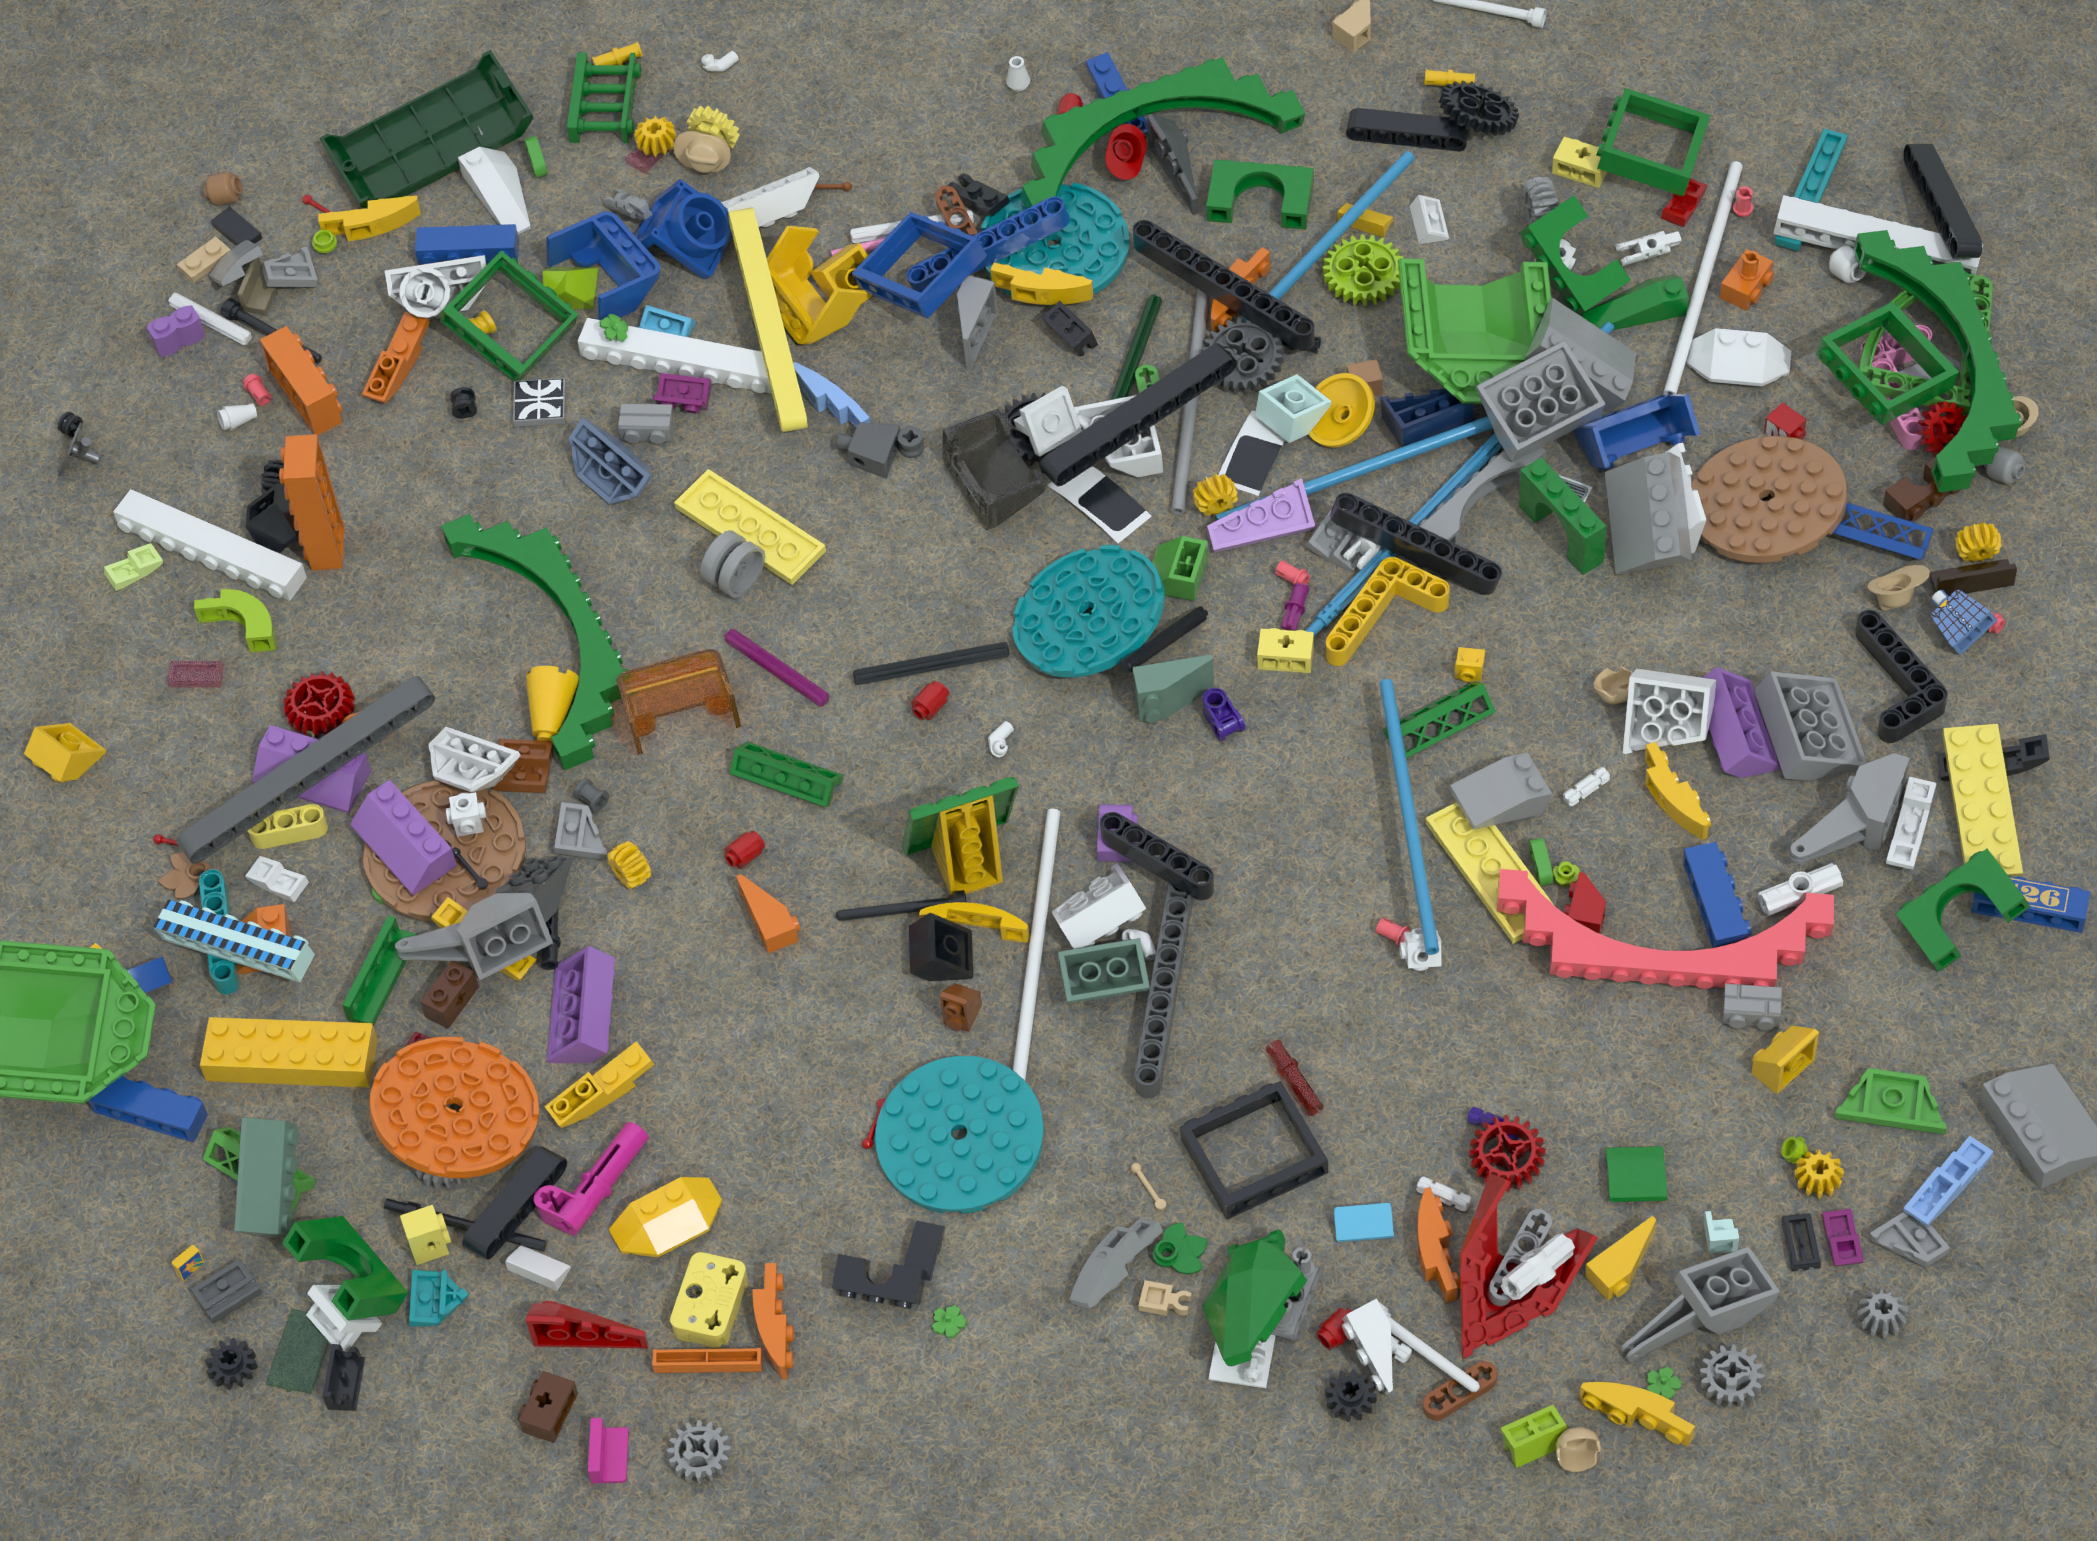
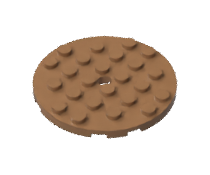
(1805, 504)
(491, 853)

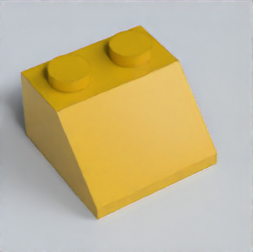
(838, 270)
(63, 751)
(1785, 1057)

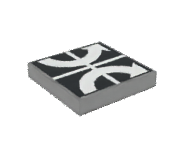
(539, 402)

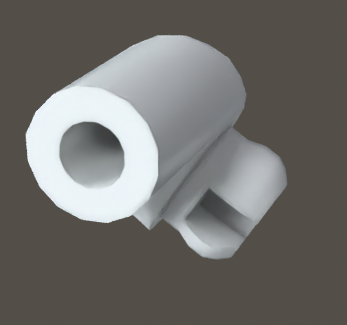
(719, 65)

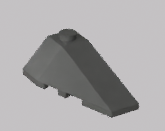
(1171, 151)

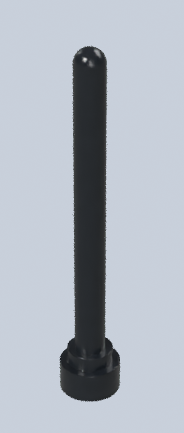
(232, 310)
(898, 908)

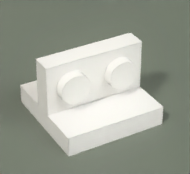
(1049, 421)
(332, 1322)

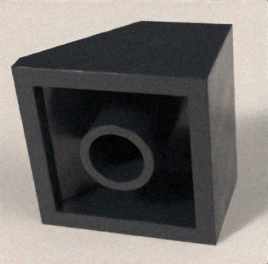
(940, 949)

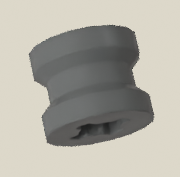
(915, 446)

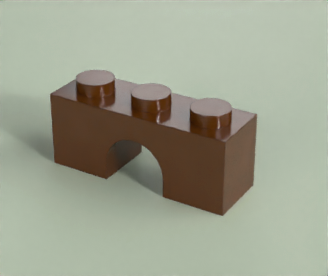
(1910, 500)

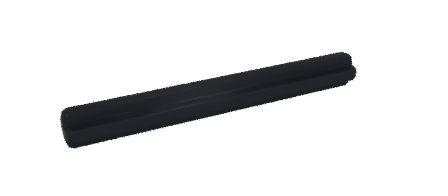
(1163, 639)

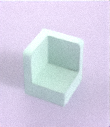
(1720, 1234)

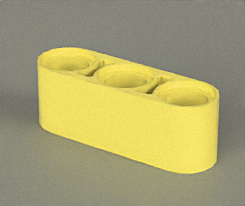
(299, 822)

